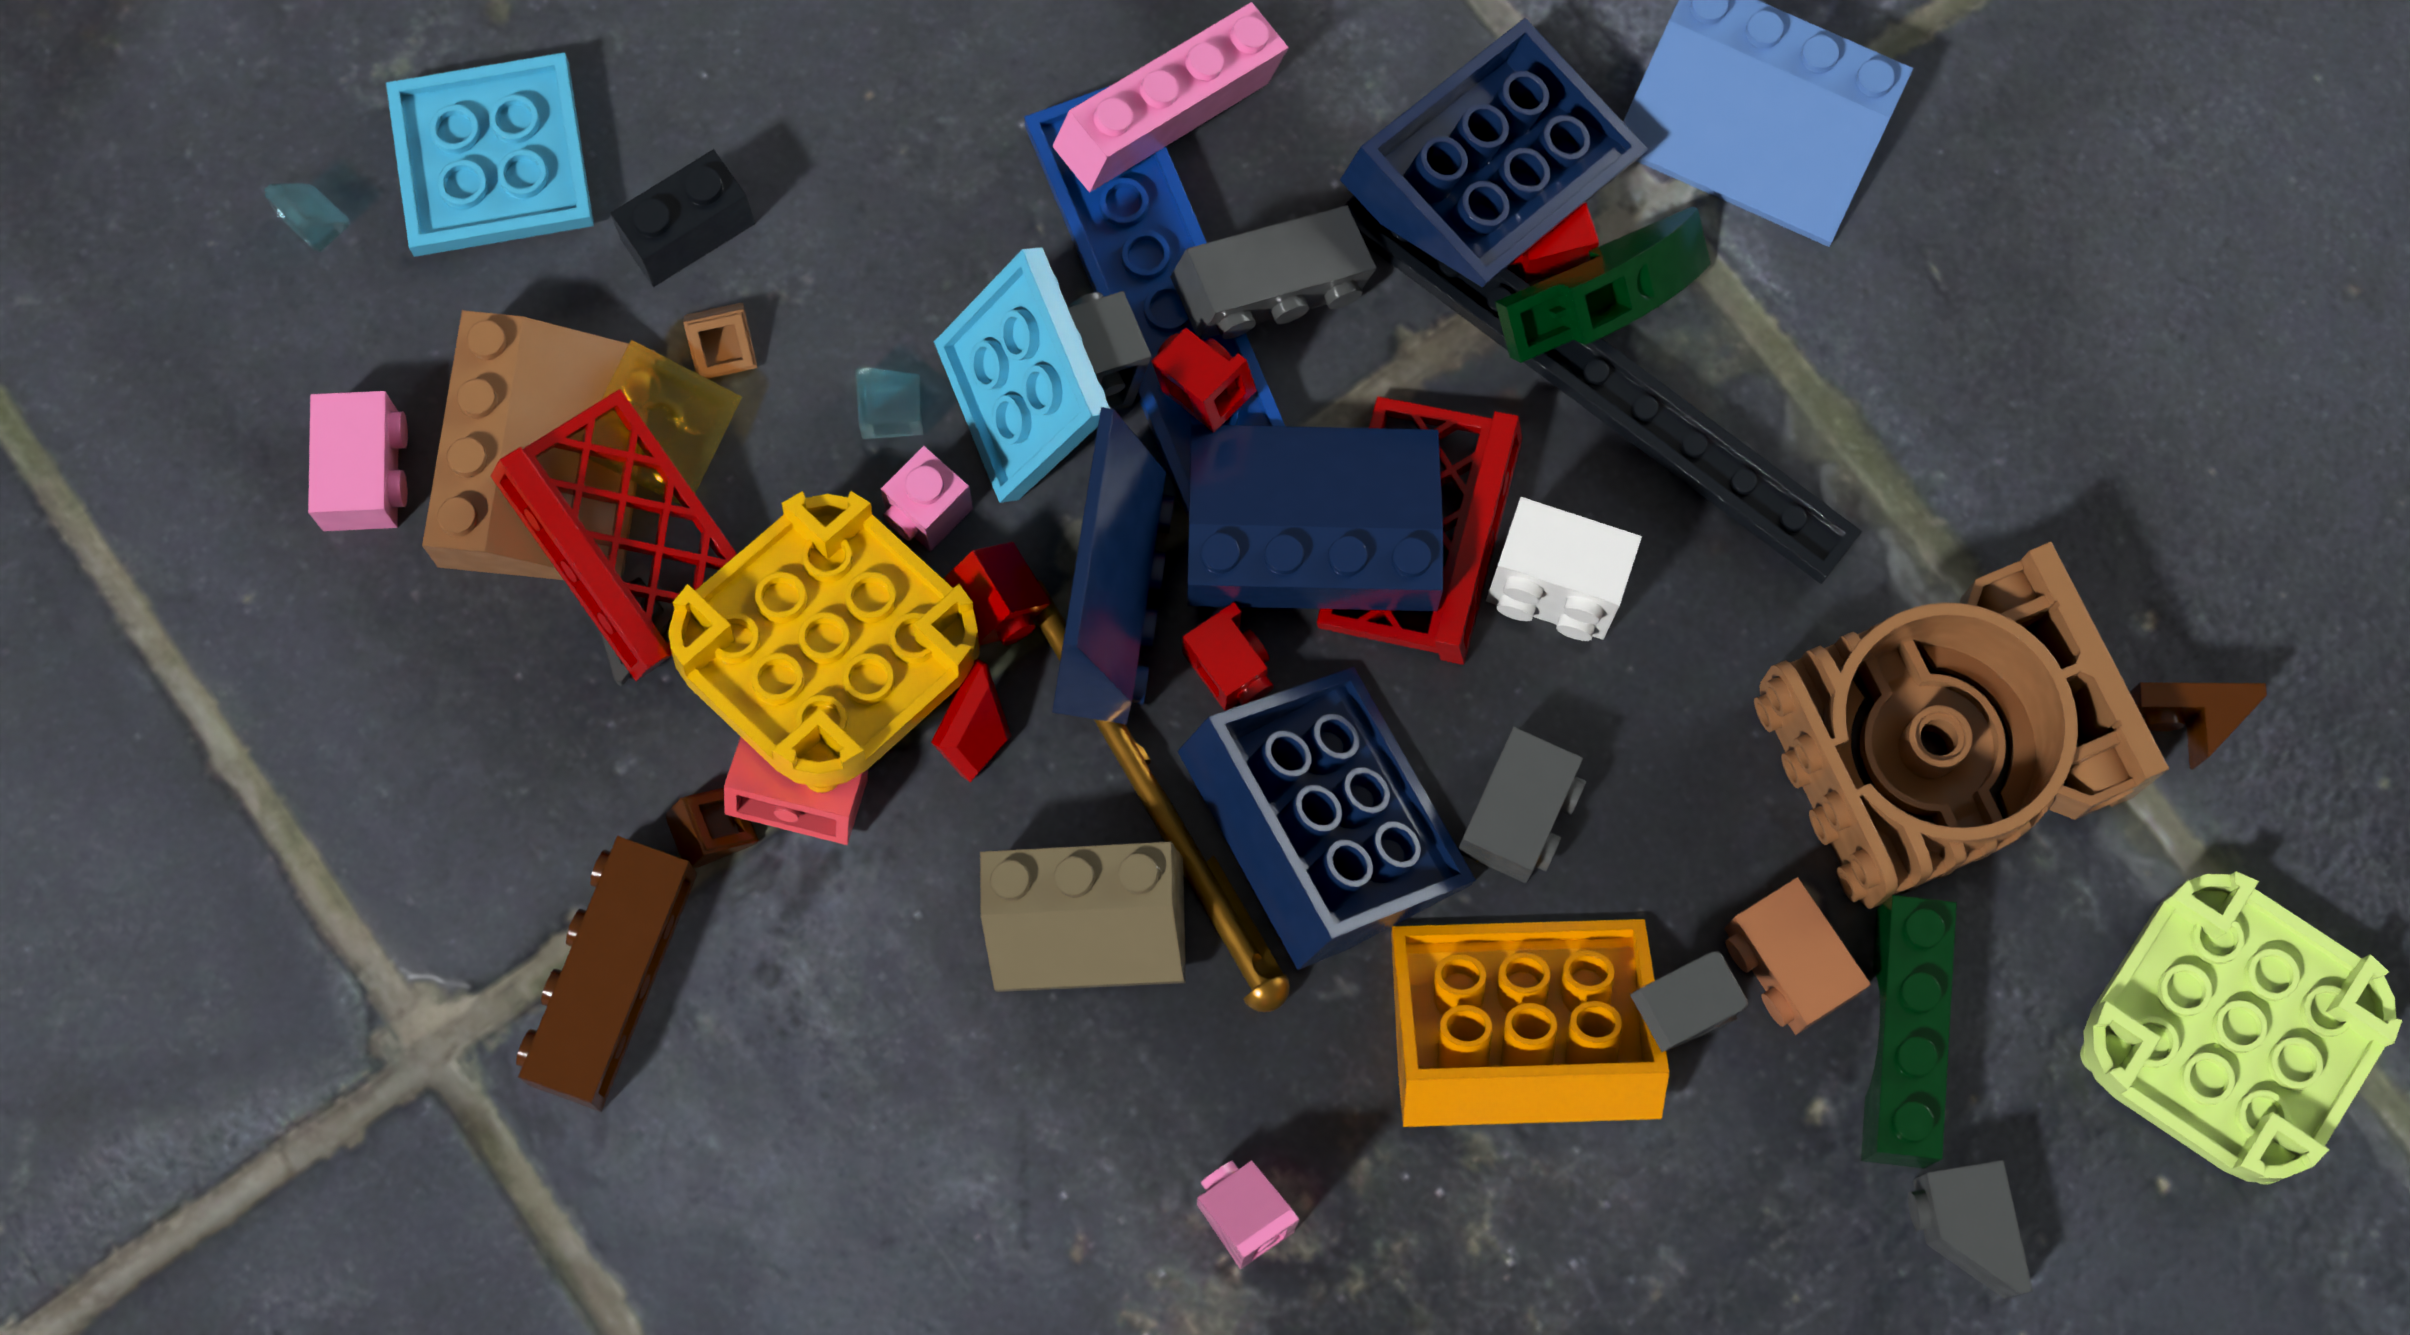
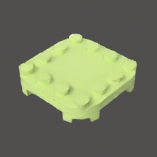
(2239, 1028)

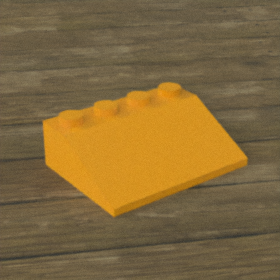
(1525, 1023)

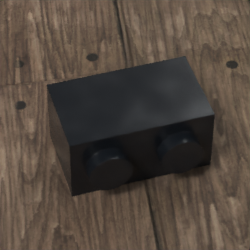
(683, 218)

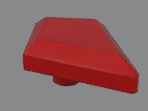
(973, 724)

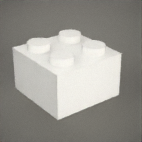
(1563, 570)

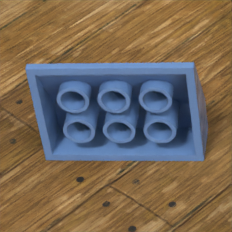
(1764, 111)

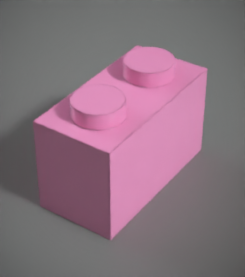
(356, 461)

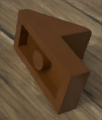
(2207, 709)

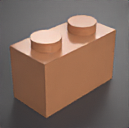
(1794, 957)

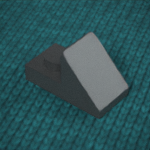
(1690, 1001)

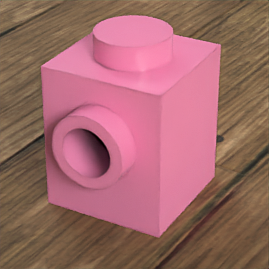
(925, 499)

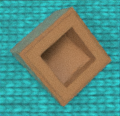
(720, 341)

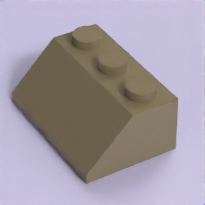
(1084, 916)

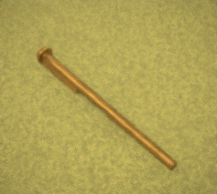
(1206, 878)

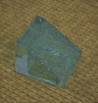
(307, 213)

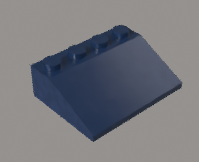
(1493, 157)
(1315, 518)
(1113, 578)
(1324, 815)

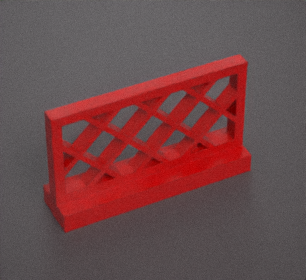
(1474, 532)
(575, 549)

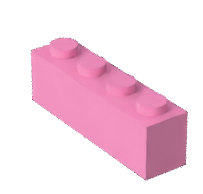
(1169, 97)

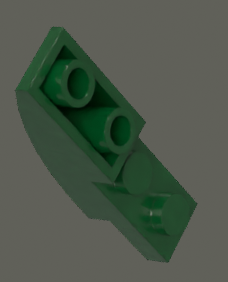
(1608, 291)

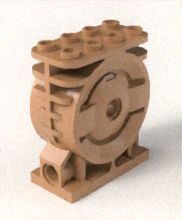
(2041, 665)

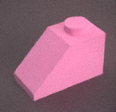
(1245, 1211)

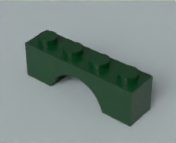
(1911, 1064)

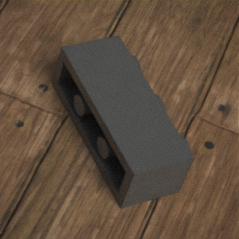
(1273, 273)

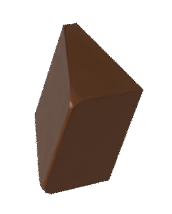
(704, 830)

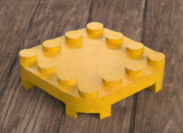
(824, 640)

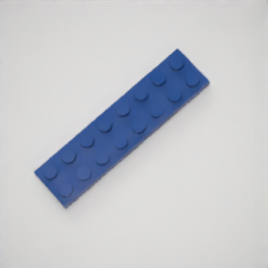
(1131, 242)

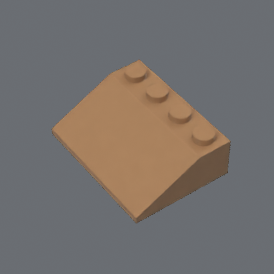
(505, 391)

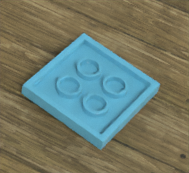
(489, 154)
(1021, 375)

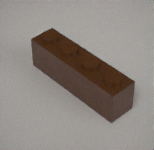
(606, 974)

